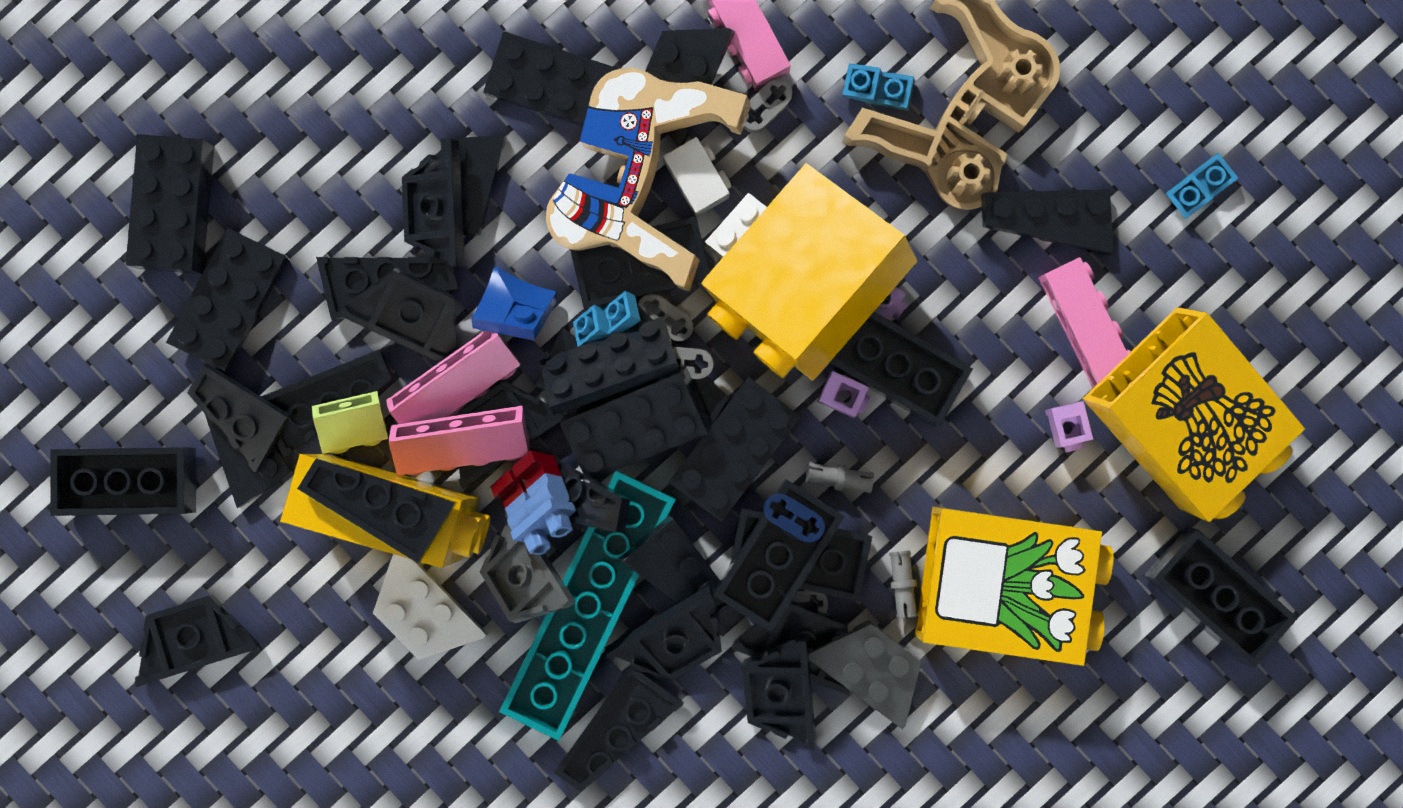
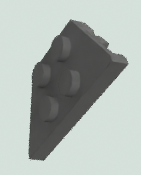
(522, 581)
(872, 668)

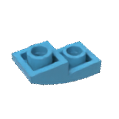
(878, 87)
(1201, 185)
(601, 322)

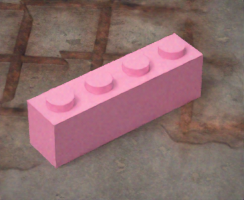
(752, 42)
(1085, 318)
(455, 380)
(459, 441)

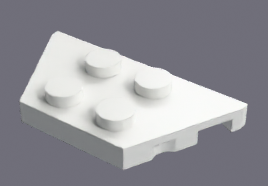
(422, 611)

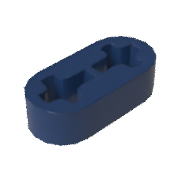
(789, 524)

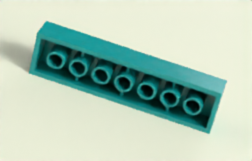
(576, 636)

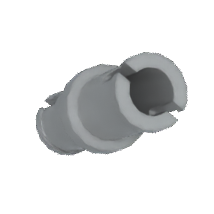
(839, 477)
(903, 584)

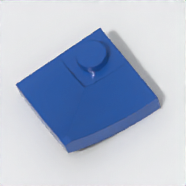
(513, 306)

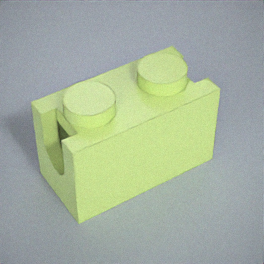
(349, 423)

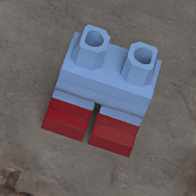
(535, 501)

